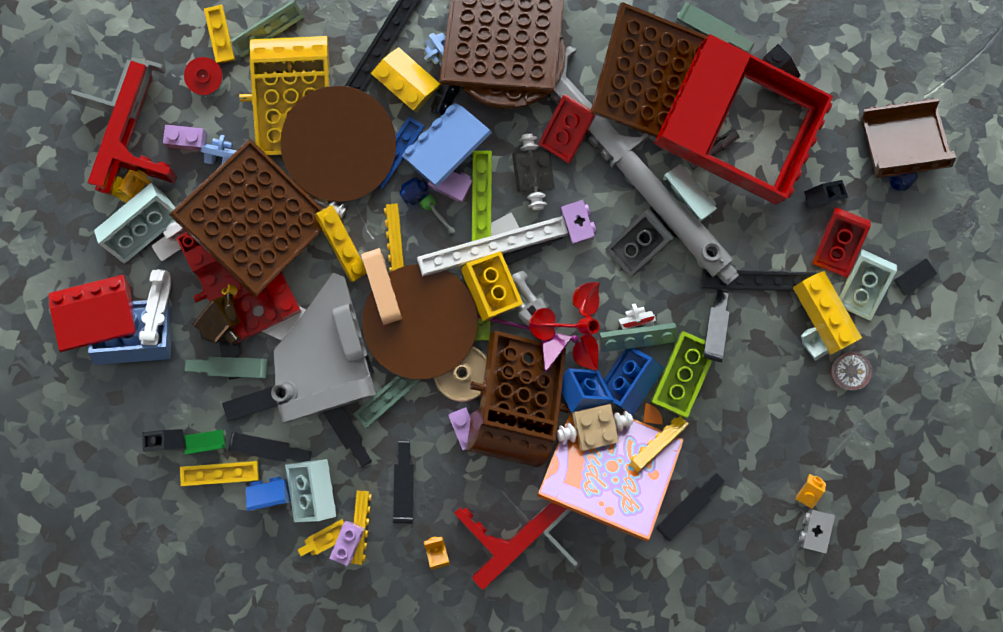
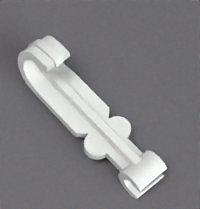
(155, 306)

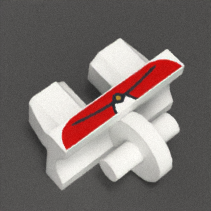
(637, 317)

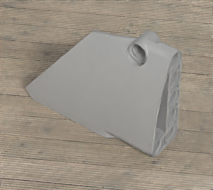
(322, 357)

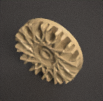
(458, 387)

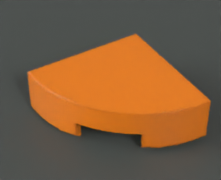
(652, 415)

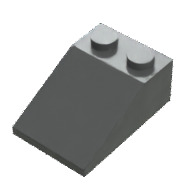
(640, 242)

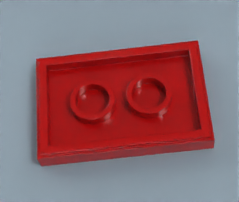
(567, 129)

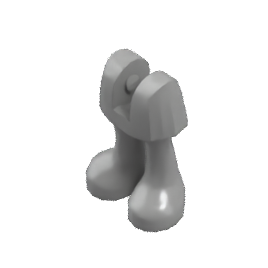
(526, 311)

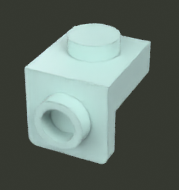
(813, 343)

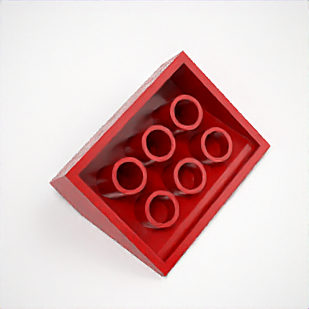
(92, 313)

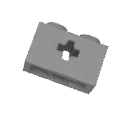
(816, 541)

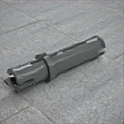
(720, 144)

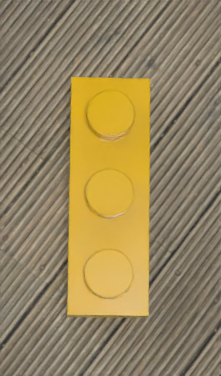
(219, 34)

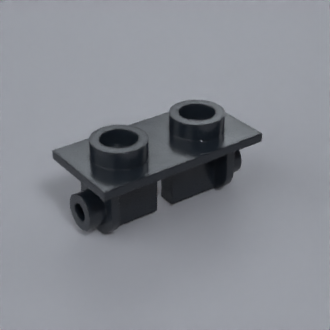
(440, 104)

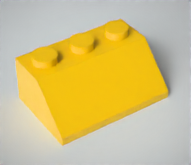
(406, 79)
(491, 286)

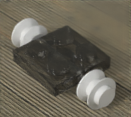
(533, 171)

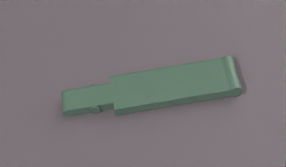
(708, 25)
(229, 367)

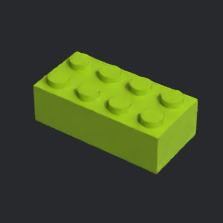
(682, 376)

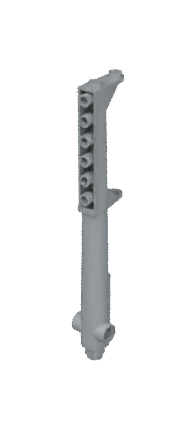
(676, 215)

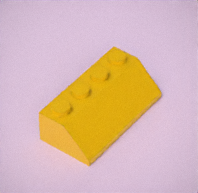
(827, 312)

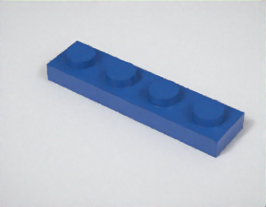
(405, 137)

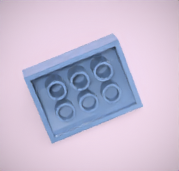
(446, 144)
(129, 347)

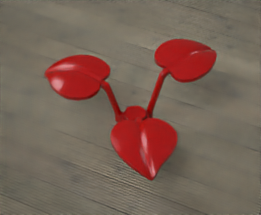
(587, 300)

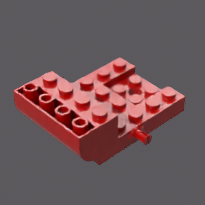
(275, 299)

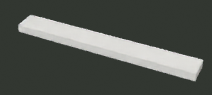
(502, 242)

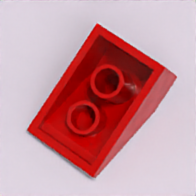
(841, 242)

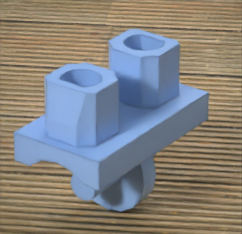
(435, 48)
(211, 151)

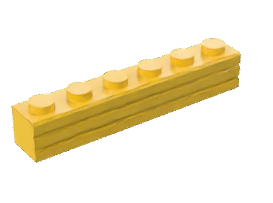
(394, 236)
(660, 442)
(360, 518)

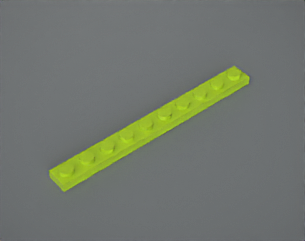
(482, 214)

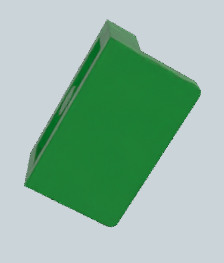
(205, 442)

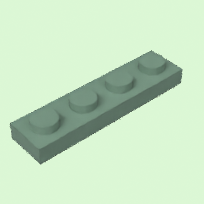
(268, 27)
(637, 337)
(384, 400)

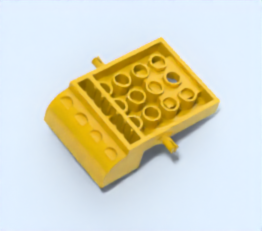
(280, 76)

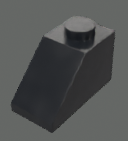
(781, 59)
(825, 194)
(163, 440)

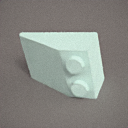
(867, 284)

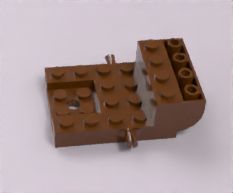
(517, 402)

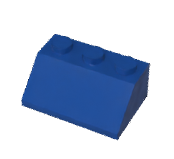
(632, 379)

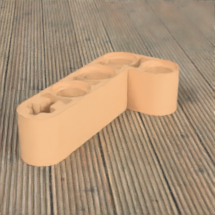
(381, 286)

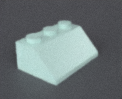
(689, 192)
(310, 491)

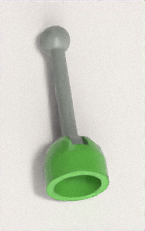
(429, 203)

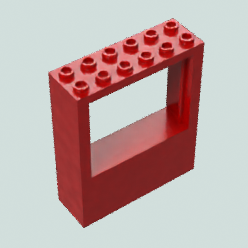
(707, 98)

